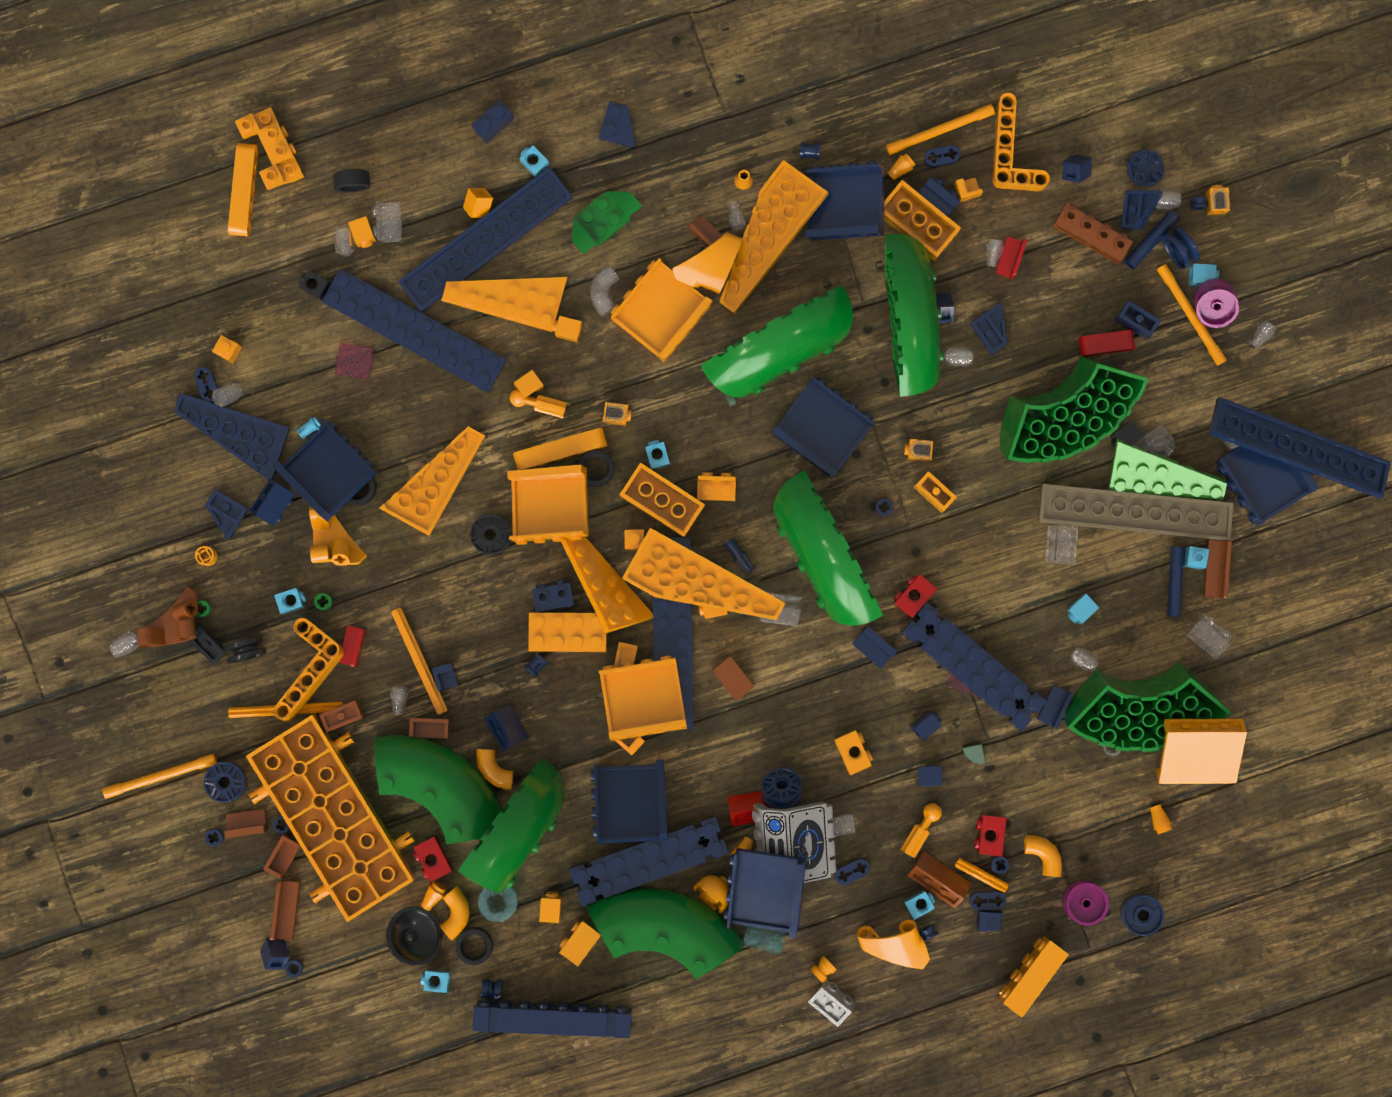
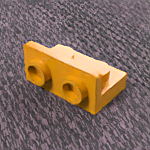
(716, 487)

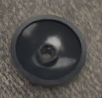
(425, 935)

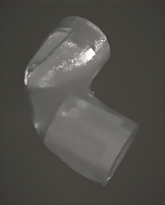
(600, 290)

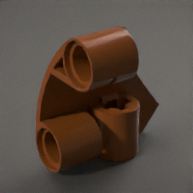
(174, 625)

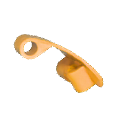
(710, 265)
(332, 542)
(901, 949)

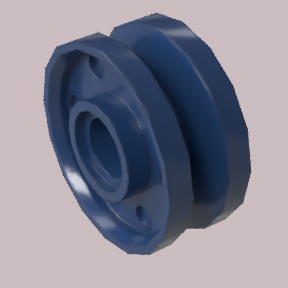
(1180, 247)
(236, 776)
(781, 788)
(1152, 920)

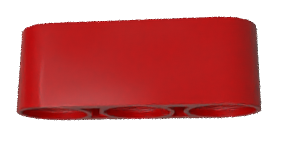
(1106, 343)

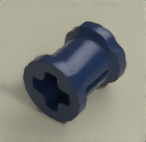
(809, 150)
(536, 664)

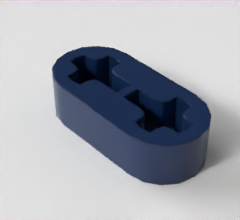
(943, 161)
(211, 383)
(854, 875)
(987, 905)

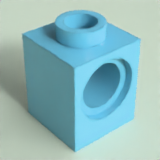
(539, 167)
(1202, 272)
(657, 463)
(1195, 557)
(282, 598)
(1082, 609)
(911, 904)
(444, 976)

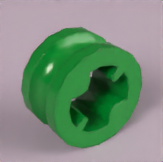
(326, 606)
(207, 612)

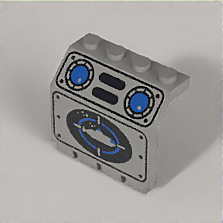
(798, 833)

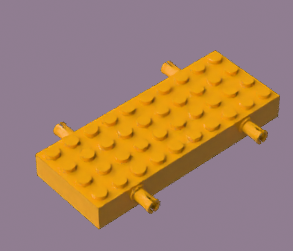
(331, 817)

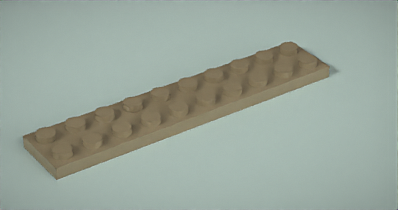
(1135, 512)

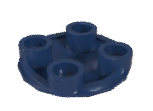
(1145, 168)

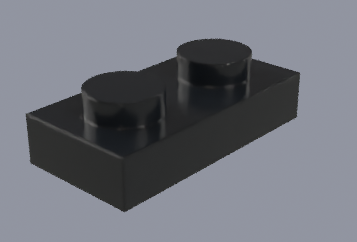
(208, 644)

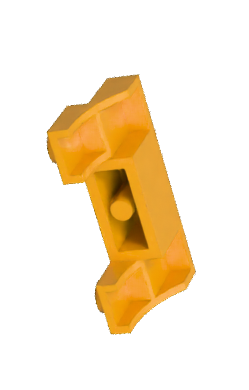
(273, 137)

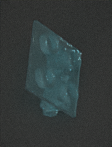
(764, 939)

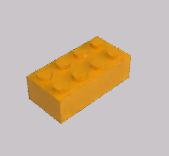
(920, 219)
(662, 500)
(566, 633)
(1032, 976)

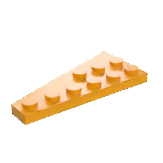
(518, 300)
(430, 490)
(608, 593)

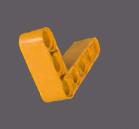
(1007, 151)
(310, 671)

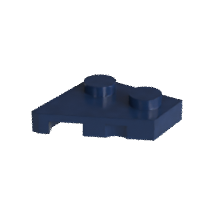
(617, 126)
(1138, 207)
(991, 329)
(226, 513)

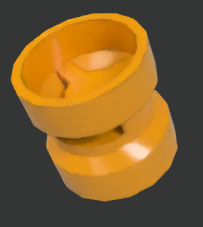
(206, 556)
(823, 969)

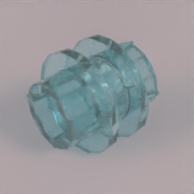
(490, 913)

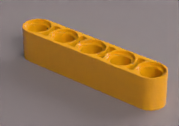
(243, 189)
(560, 449)

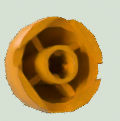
(713, 891)

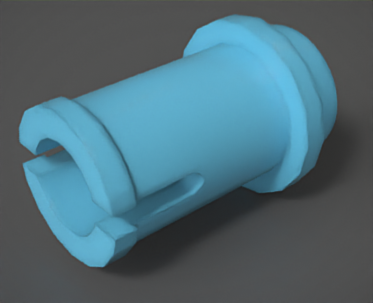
(309, 427)

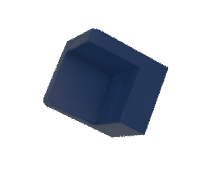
(1077, 168)
(445, 676)
(929, 776)
(989, 920)
(274, 954)

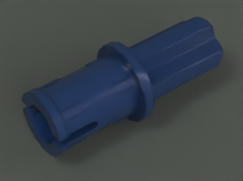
(739, 556)

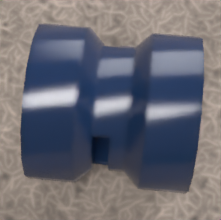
(488, 986)

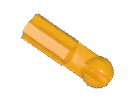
(541, 403)
(920, 832)

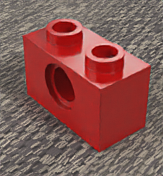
(925, 591)
(994, 846)
(434, 847)

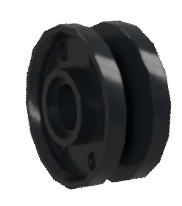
(485, 524)
(245, 650)

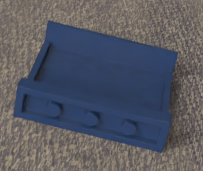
(853, 203)
(823, 427)
(326, 470)
(1263, 483)
(629, 803)
(765, 890)

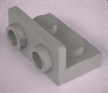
(832, 1002)

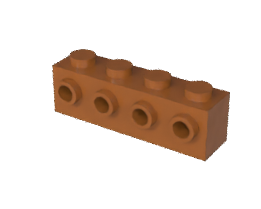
(1092, 233)

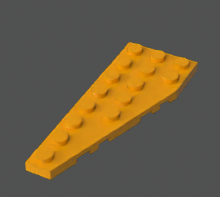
(776, 219)
(683, 576)

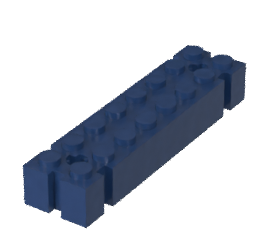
(973, 667)
(648, 861)
(552, 1019)

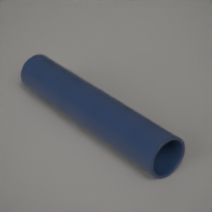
(1151, 239)
(1175, 581)

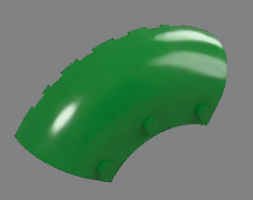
(912, 314)
(782, 345)
(1071, 415)
(823, 553)
(1134, 712)
(439, 782)
(517, 829)
(665, 924)

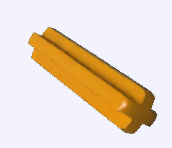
(981, 875)

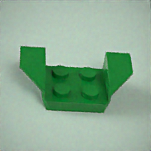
(603, 219)

